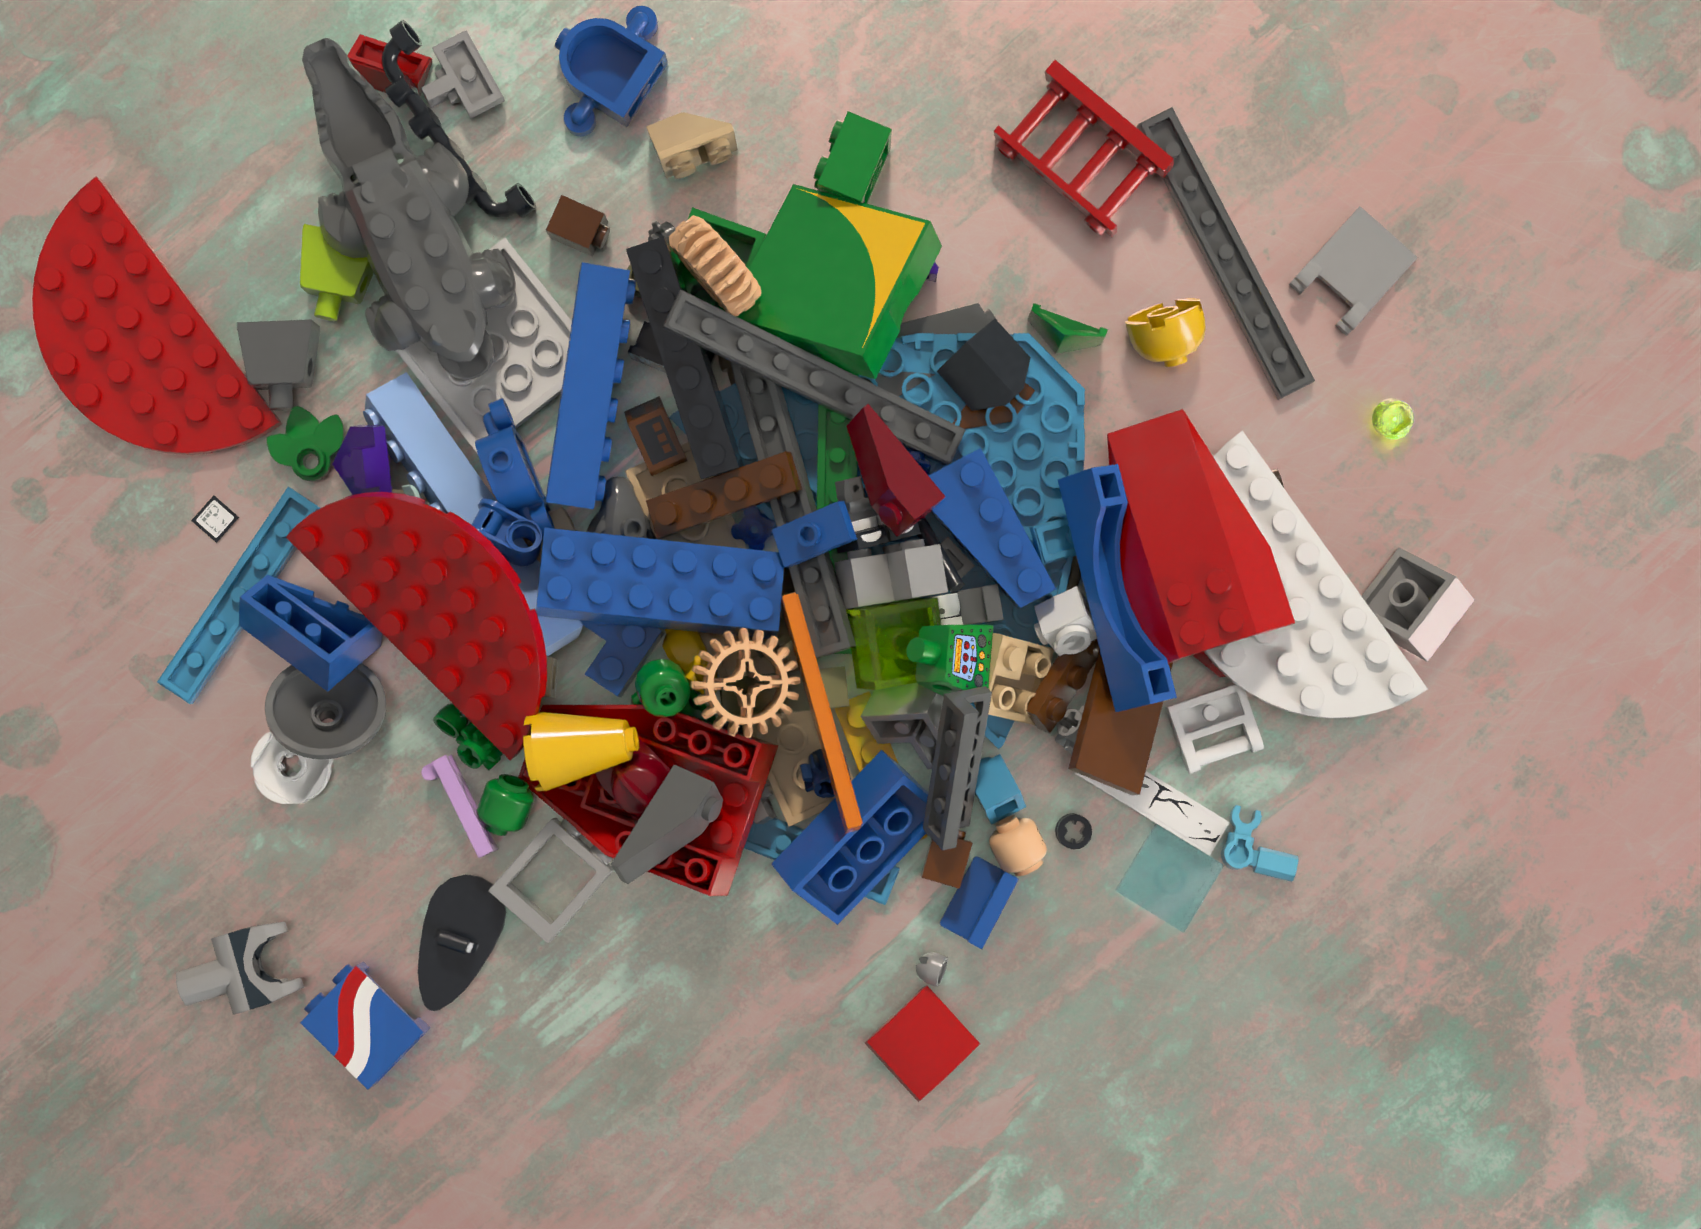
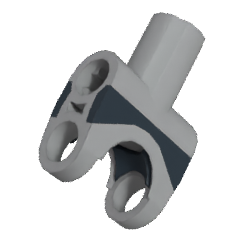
(237, 971)

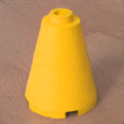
(574, 747)

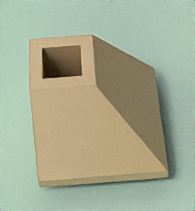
(690, 141)
(1015, 675)

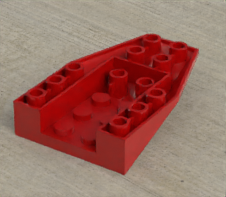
(733, 763)

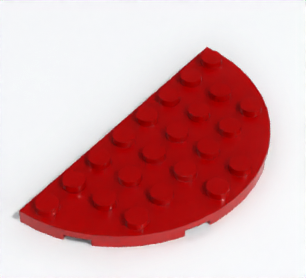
(132, 340)
(439, 600)

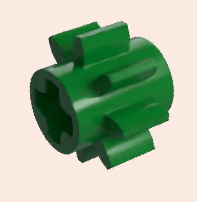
(477, 748)

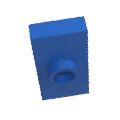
(814, 534)

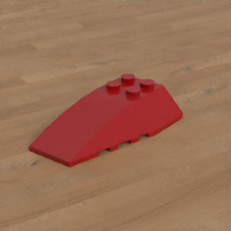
(1189, 545)

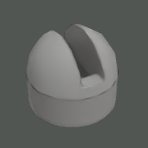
(932, 968)

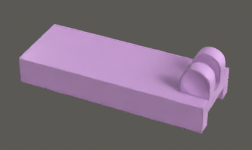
(462, 801)

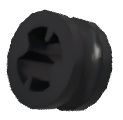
(1085, 831)

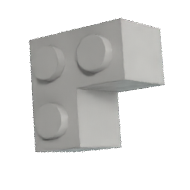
(899, 574)
(905, 716)

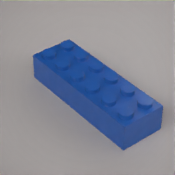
(588, 386)
(659, 583)

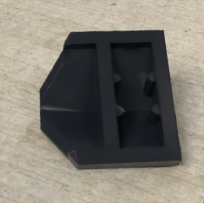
(987, 368)

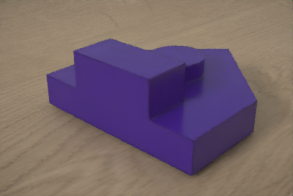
(364, 460)

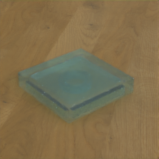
(1169, 878)

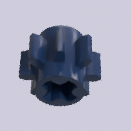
(816, 775)

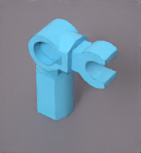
(1239, 851)

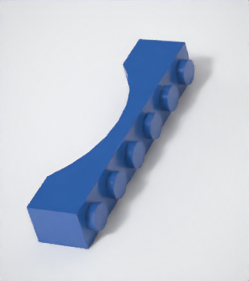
(1095, 515)

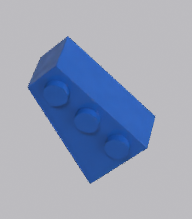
(307, 632)

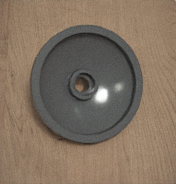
(299, 705)

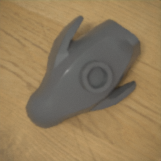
(621, 512)

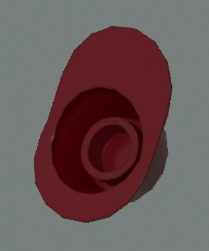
(635, 781)

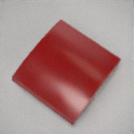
(922, 1043)

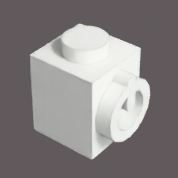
(1065, 622)

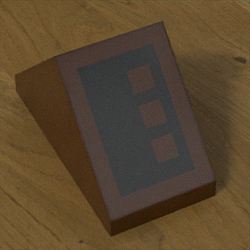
(655, 436)

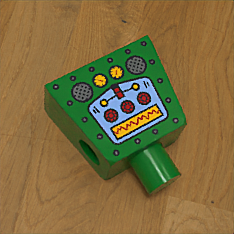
(952, 657)

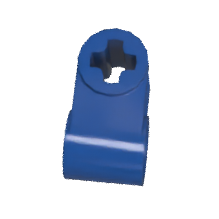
(503, 527)

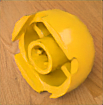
(1167, 332)

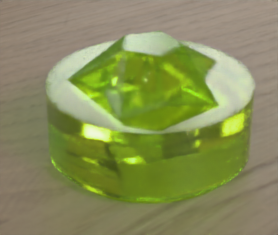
(1393, 418)

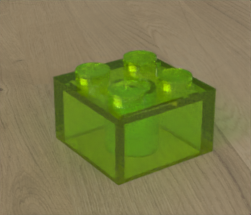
(883, 638)

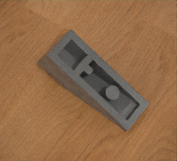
(670, 821)

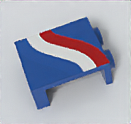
(362, 1025)

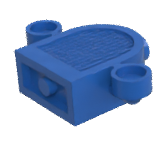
(609, 67)
(510, 467)

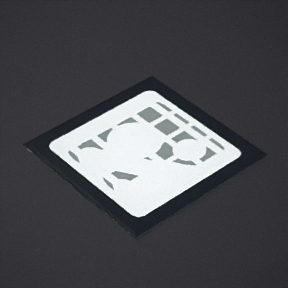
(215, 518)

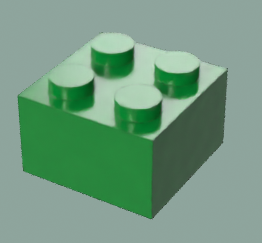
(855, 158)

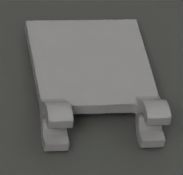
(1358, 266)

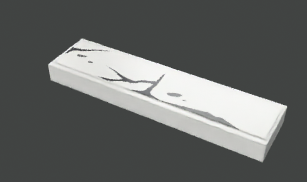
(1171, 811)

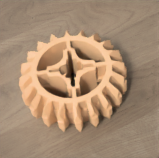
(715, 265)
(743, 664)

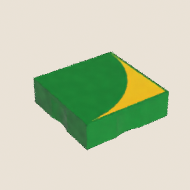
(840, 277)

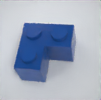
(622, 654)

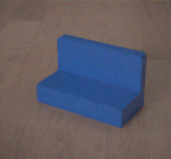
(978, 901)

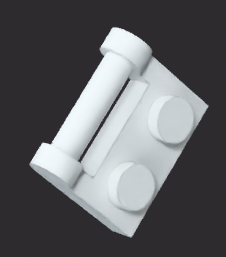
(1210, 715)

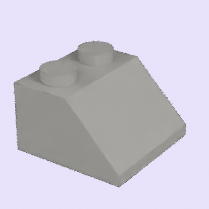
(1417, 602)

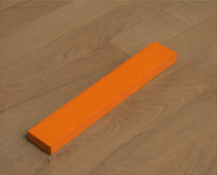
(821, 713)

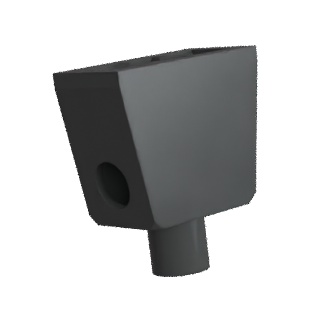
(279, 357)

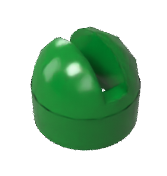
(450, 720)

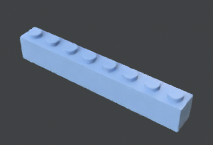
(447, 478)

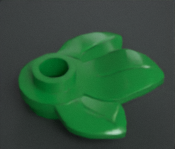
(306, 438)

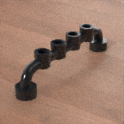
(426, 124)

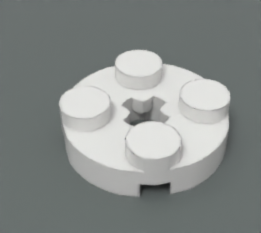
(278, 786)

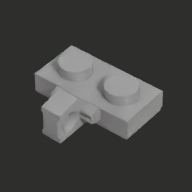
(462, 77)

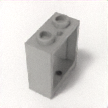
(529, 911)

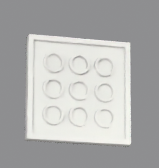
(528, 362)

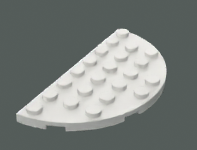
(1337, 652)

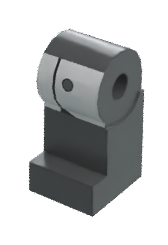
(970, 606)

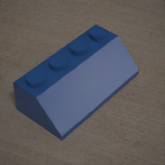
(839, 868)

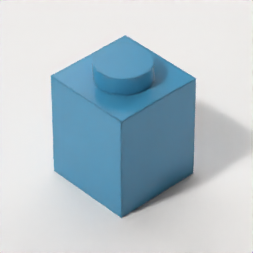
(997, 790)

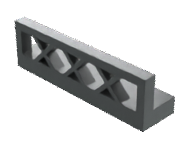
(956, 764)

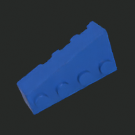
(989, 529)

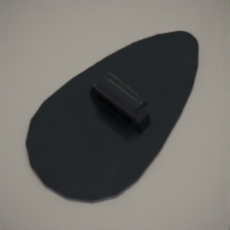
(457, 938)

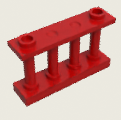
(1120, 135)

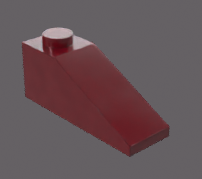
(892, 477)

